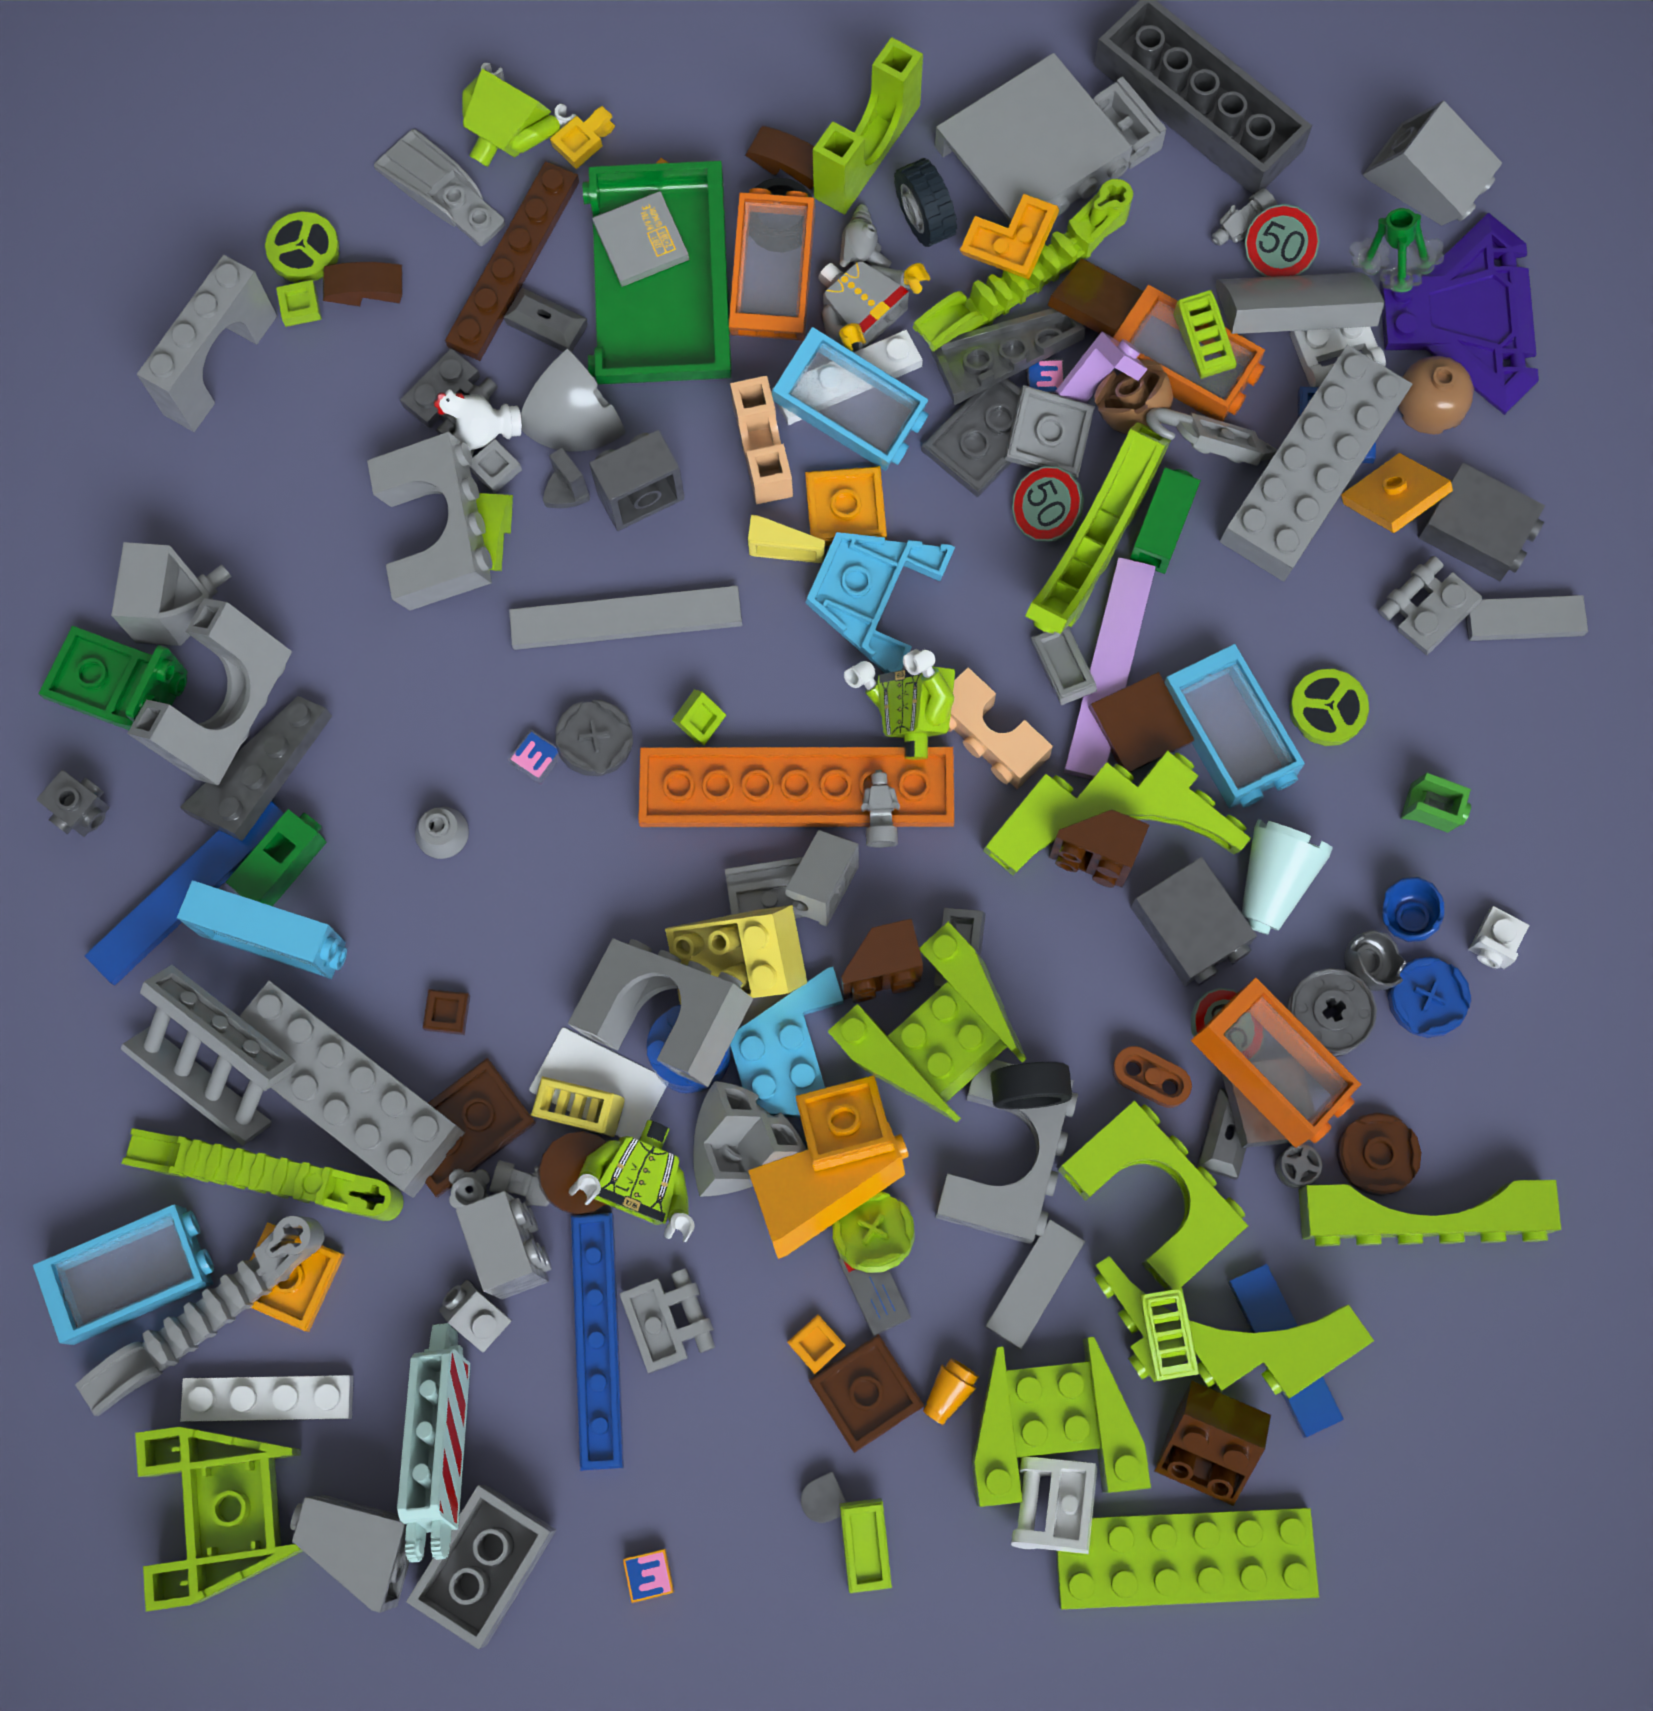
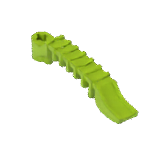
(987, 301)
(262, 1174)

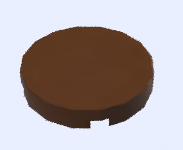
(1379, 1154)
(561, 1168)

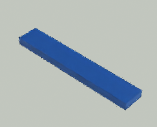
(157, 914)
(597, 1342)

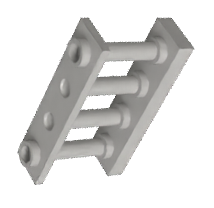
(226, 1035)

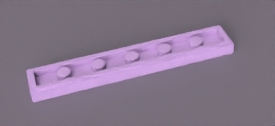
(1110, 662)

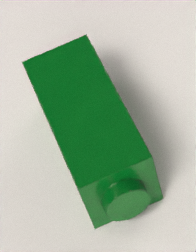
(1165, 519)
(278, 859)

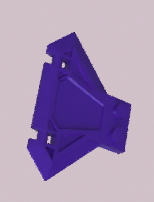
(1472, 313)

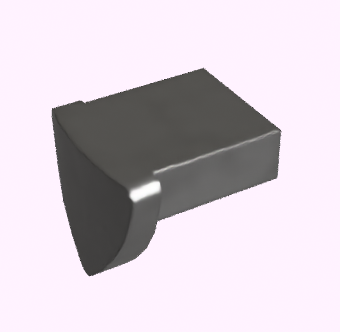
(566, 484)

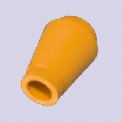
(950, 1390)

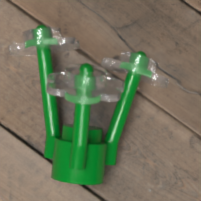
(1414, 260)

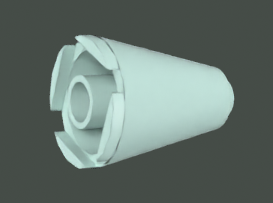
(1279, 873)

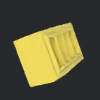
(779, 541)
(610, 1108)

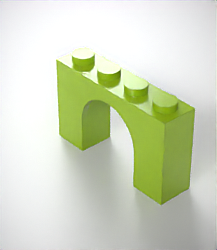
(847, 158)
(1208, 1218)

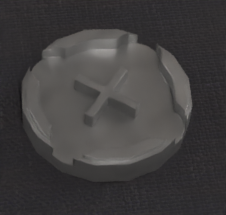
(593, 738)

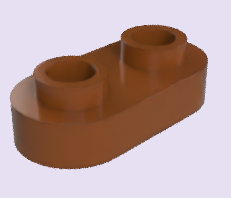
(1152, 1074)

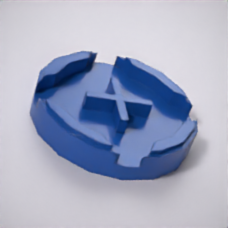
(1430, 997)

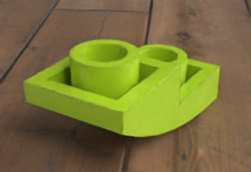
(497, 516)

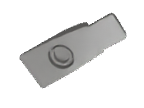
(439, 186)

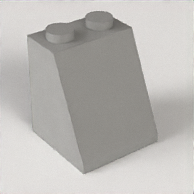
(1435, 165)
(355, 1546)

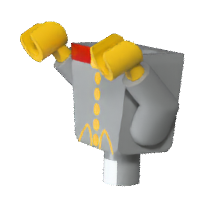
(866, 300)

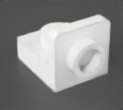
(1498, 939)

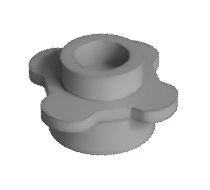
(460, 1180)

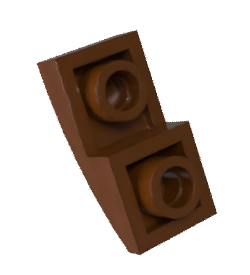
(783, 151)
(357, 280)

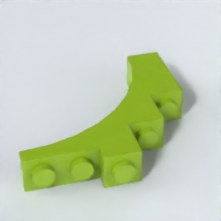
(1095, 542)
(1159, 797)
(1291, 1355)

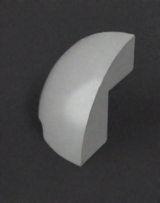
(569, 409)
(736, 1137)

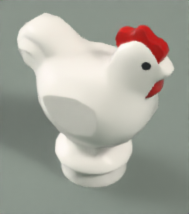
(476, 419)

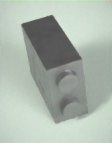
(1484, 523)
(1194, 922)

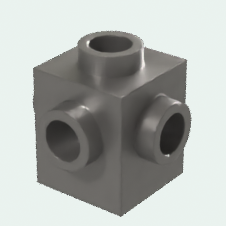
(74, 804)

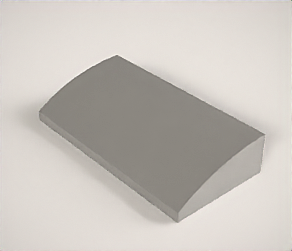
(1300, 302)

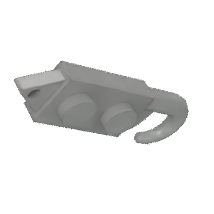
(1212, 435)

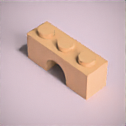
(761, 440)
(1012, 754)

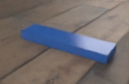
(1268, 1311)

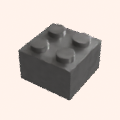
(637, 479)

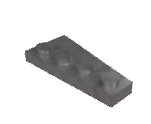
(1002, 350)
(258, 770)

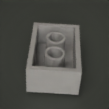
(504, 1245)
(484, 1567)

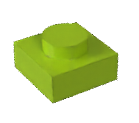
(298, 303)
(699, 717)

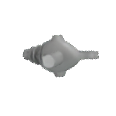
(861, 241)

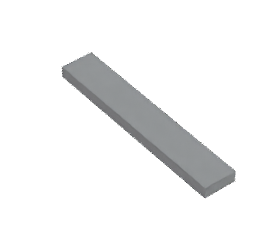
(625, 617)

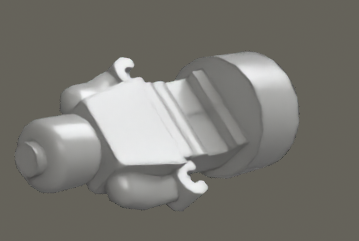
(1236, 223)
(880, 801)
(515, 1181)

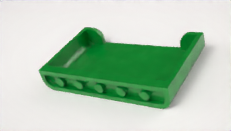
(677, 318)

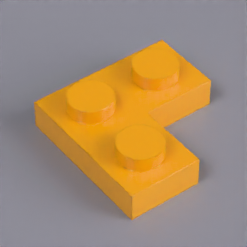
(1015, 247)

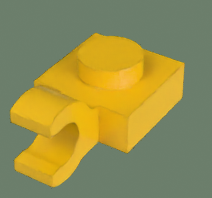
(581, 139)

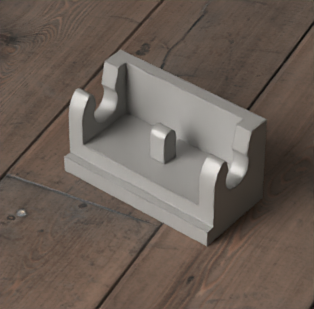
(1132, 119)
(823, 876)

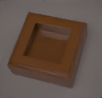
(446, 1012)

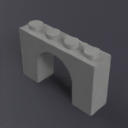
(174, 371)
(459, 556)
(252, 667)
(632, 975)
(1013, 1208)

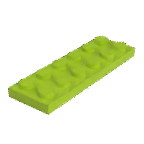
(1192, 1559)

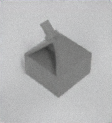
(159, 593)

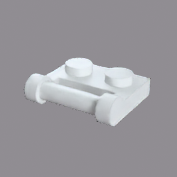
(1324, 344)
(1068, 1505)

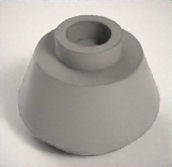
(441, 832)

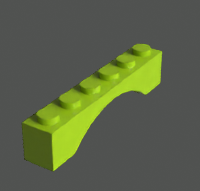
(1514, 1209)

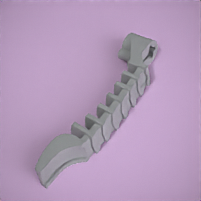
(146, 1360)

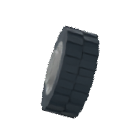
(925, 202)

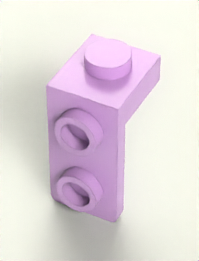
(1097, 363)

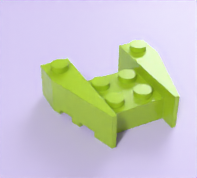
(944, 1038)
(1051, 1414)
(227, 1511)

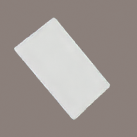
(593, 1066)

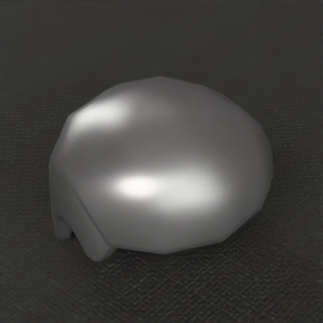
(1374, 960)

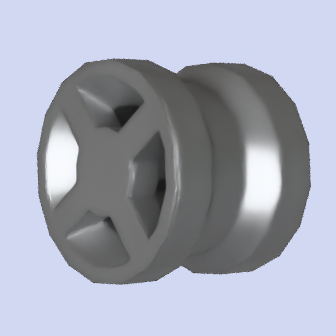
(1302, 1159)

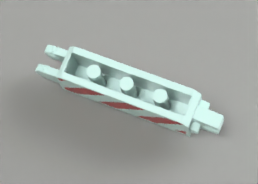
(434, 1444)

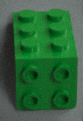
(111, 678)

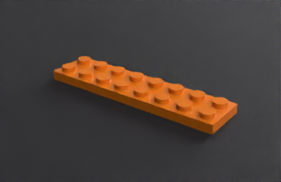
(790, 786)

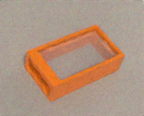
(772, 265)
(1158, 338)
(1277, 1064)

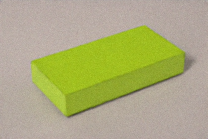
(865, 1545)

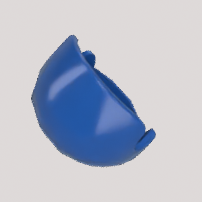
(1413, 909)

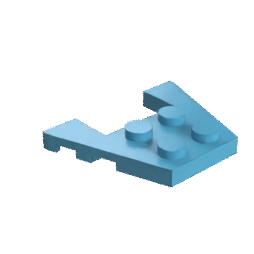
(858, 583)
(776, 1048)

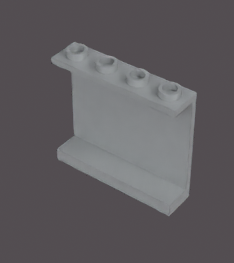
(1036, 140)

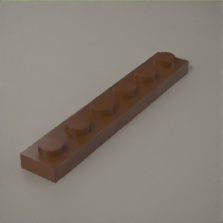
(512, 261)

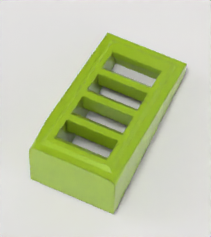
(1197, 311)
(1163, 1298)

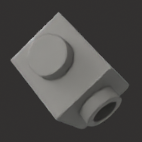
(473, 1315)

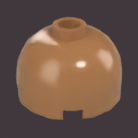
(1438, 395)
(1127, 401)

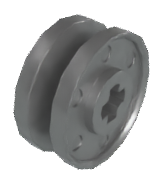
(1344, 993)

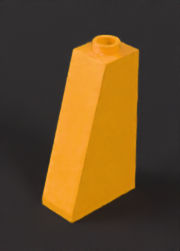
(806, 1202)

